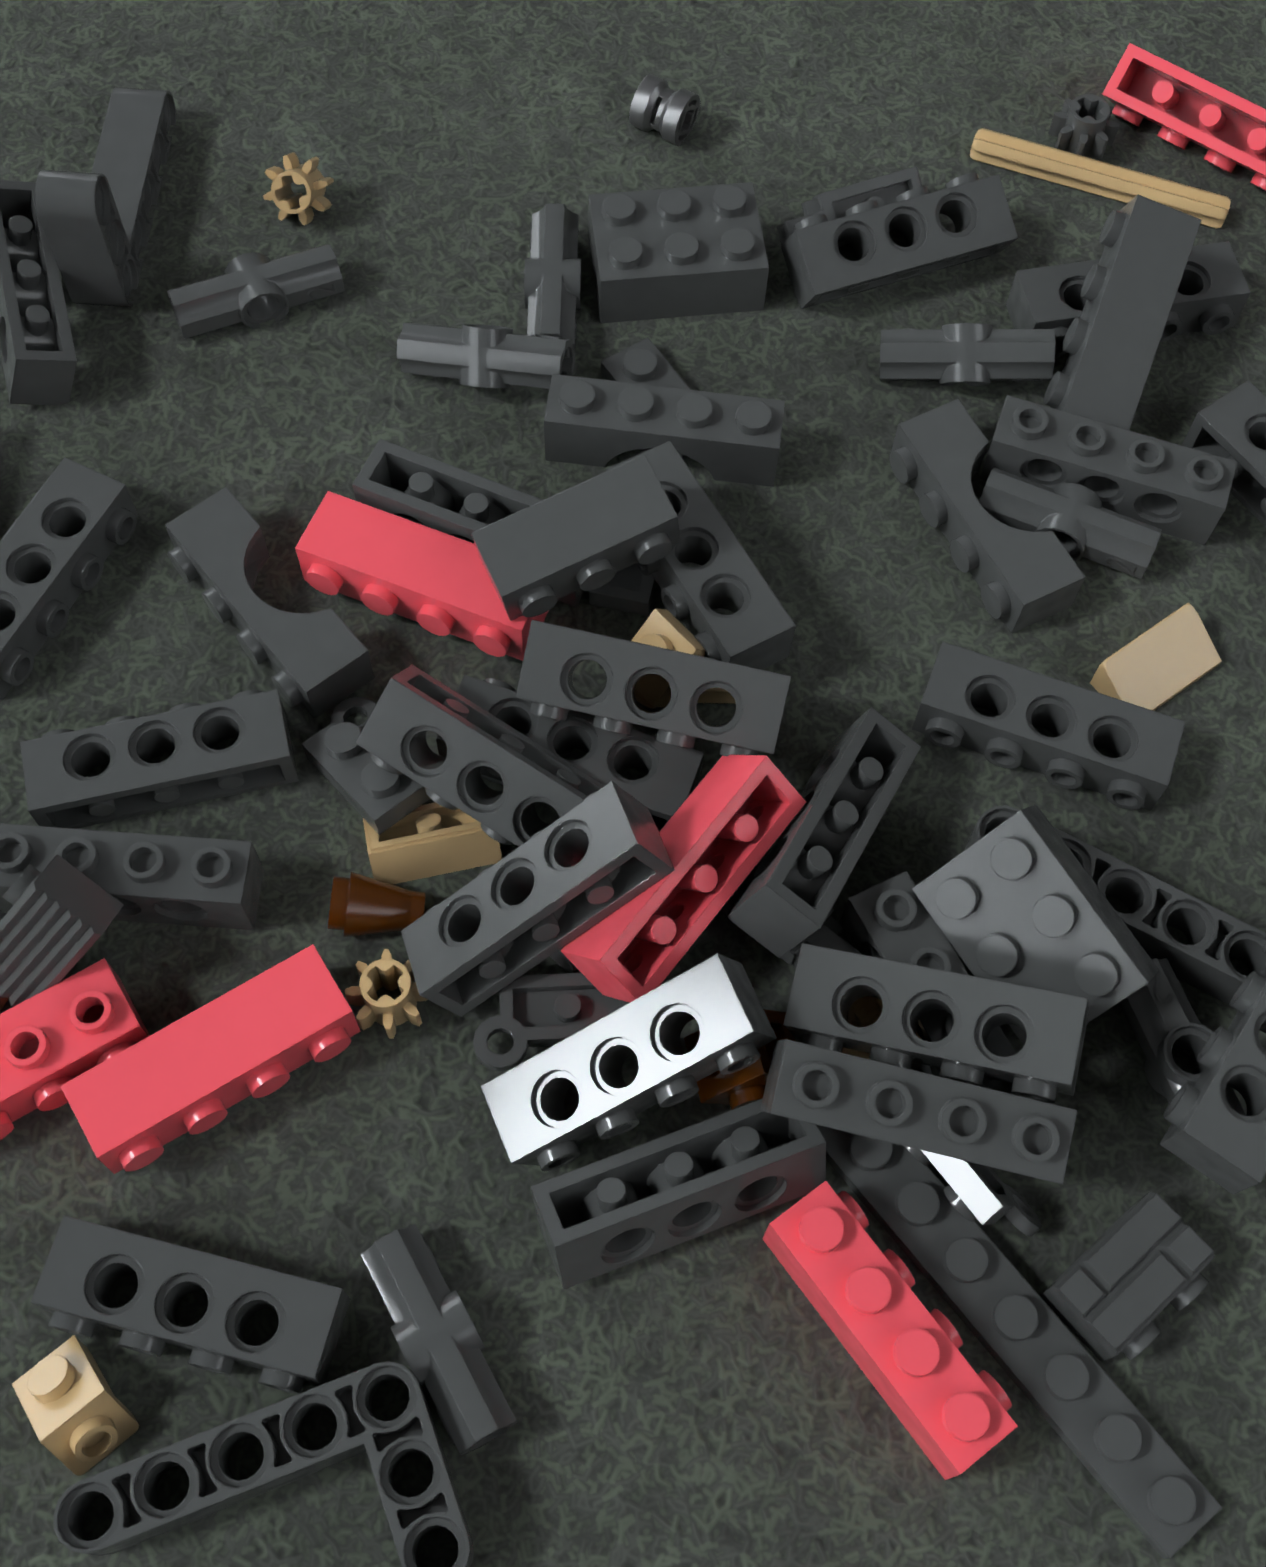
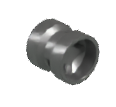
(672, 110)

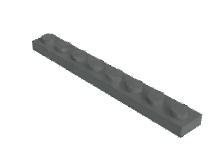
(1027, 1341)

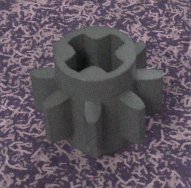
(1084, 126)

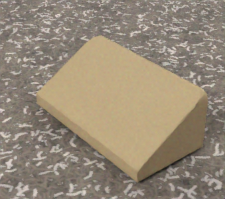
(1159, 661)
(429, 844)

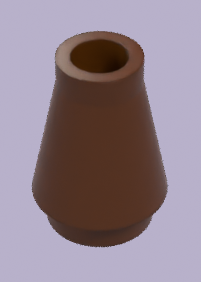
(372, 906)

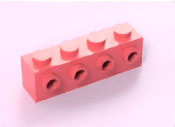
(1190, 111)
(408, 572)
(713, 848)
(61, 1037)
(211, 1061)
(888, 1330)

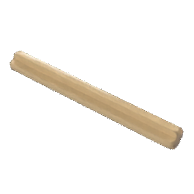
(1095, 176)

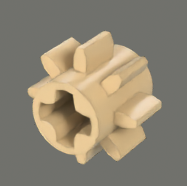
(294, 203)
(385, 1010)

